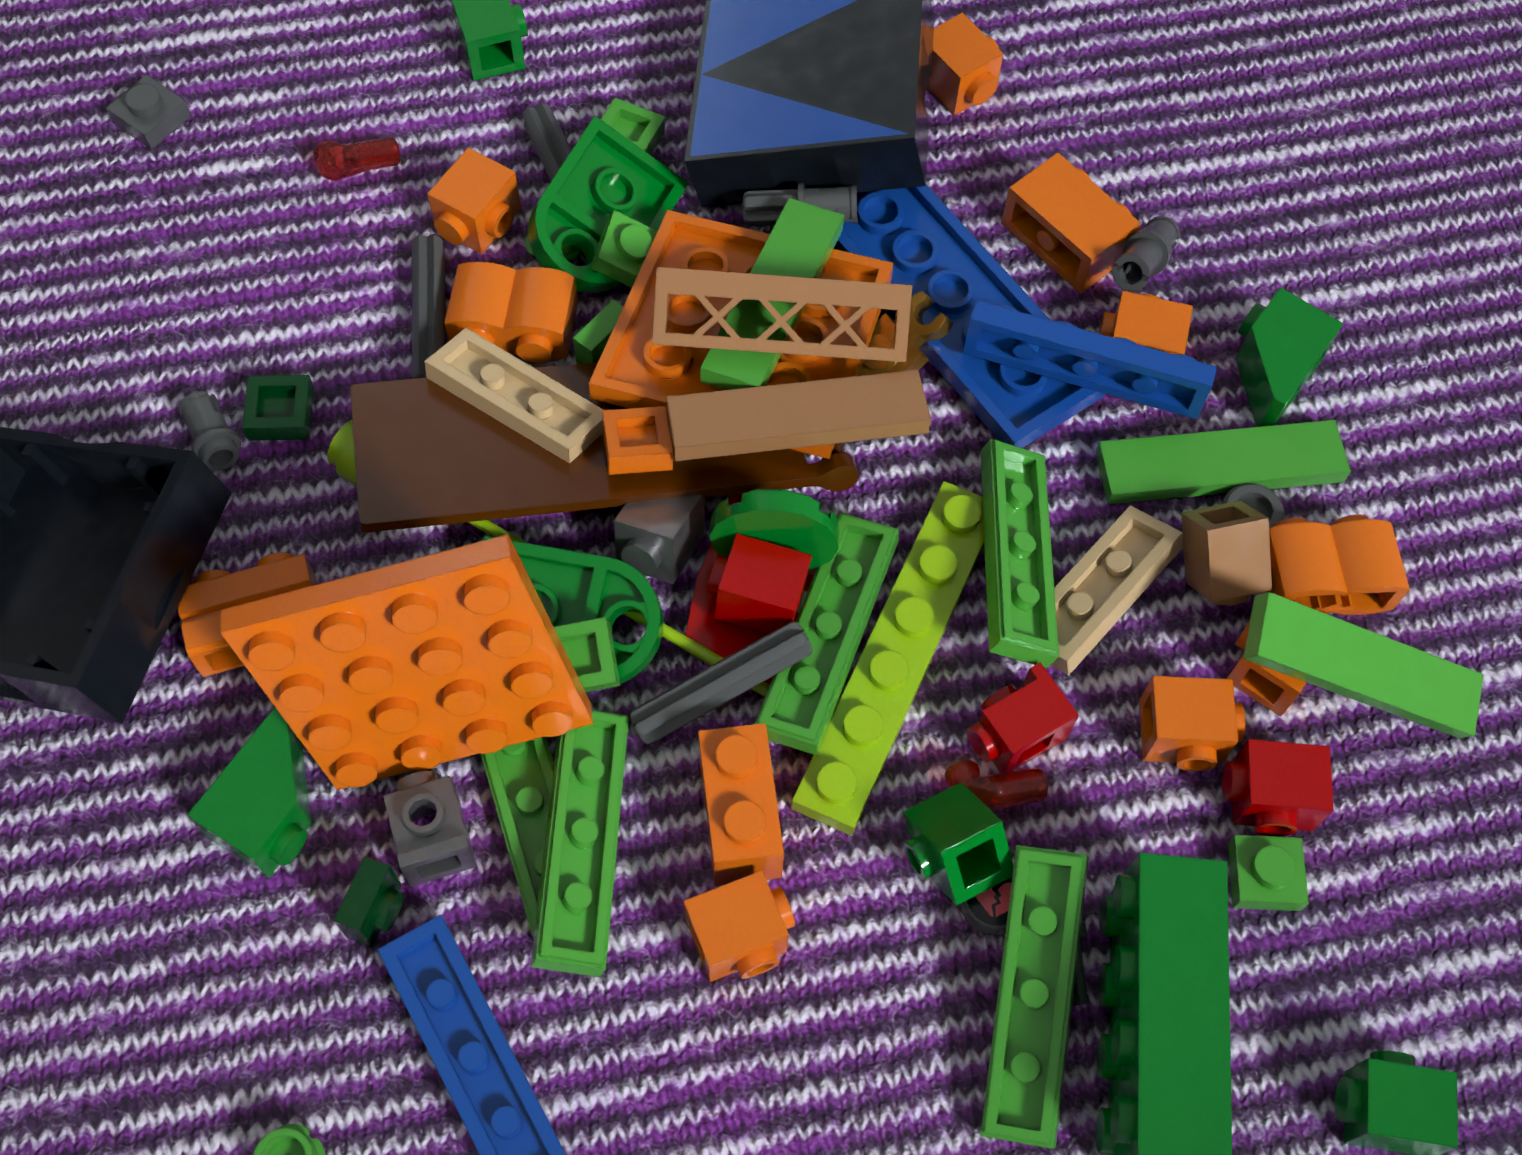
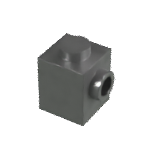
(660, 535)

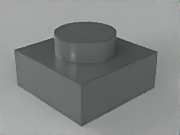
(148, 111)

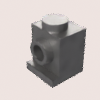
(435, 848)

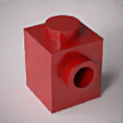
(758, 584)
(1279, 786)

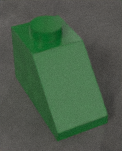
(1281, 352)
(260, 800)

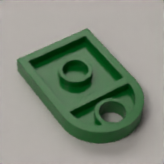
(596, 178)
(591, 587)

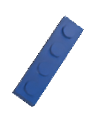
(1089, 359)
(467, 1044)

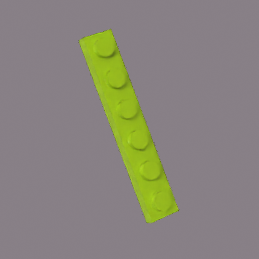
(893, 662)

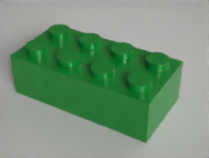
(1166, 1010)

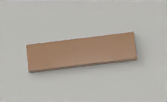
(797, 415)

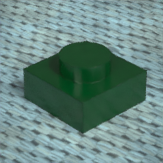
(278, 407)
(370, 903)

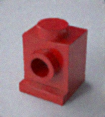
(1022, 722)

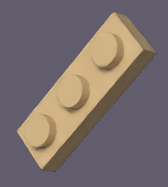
(516, 394)
(1109, 582)

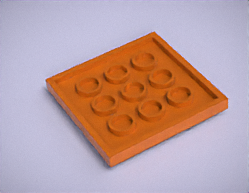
(642, 374)
(412, 663)

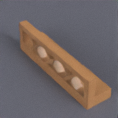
(782, 289)

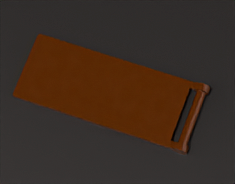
(444, 462)

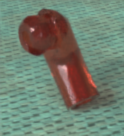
(346, 160)
(1001, 789)

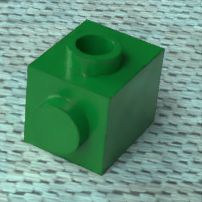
(490, 36)
(957, 844)
(1398, 1105)

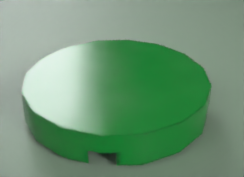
(777, 518)

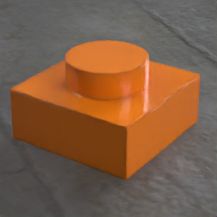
(637, 440)

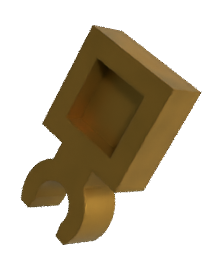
(918, 334)

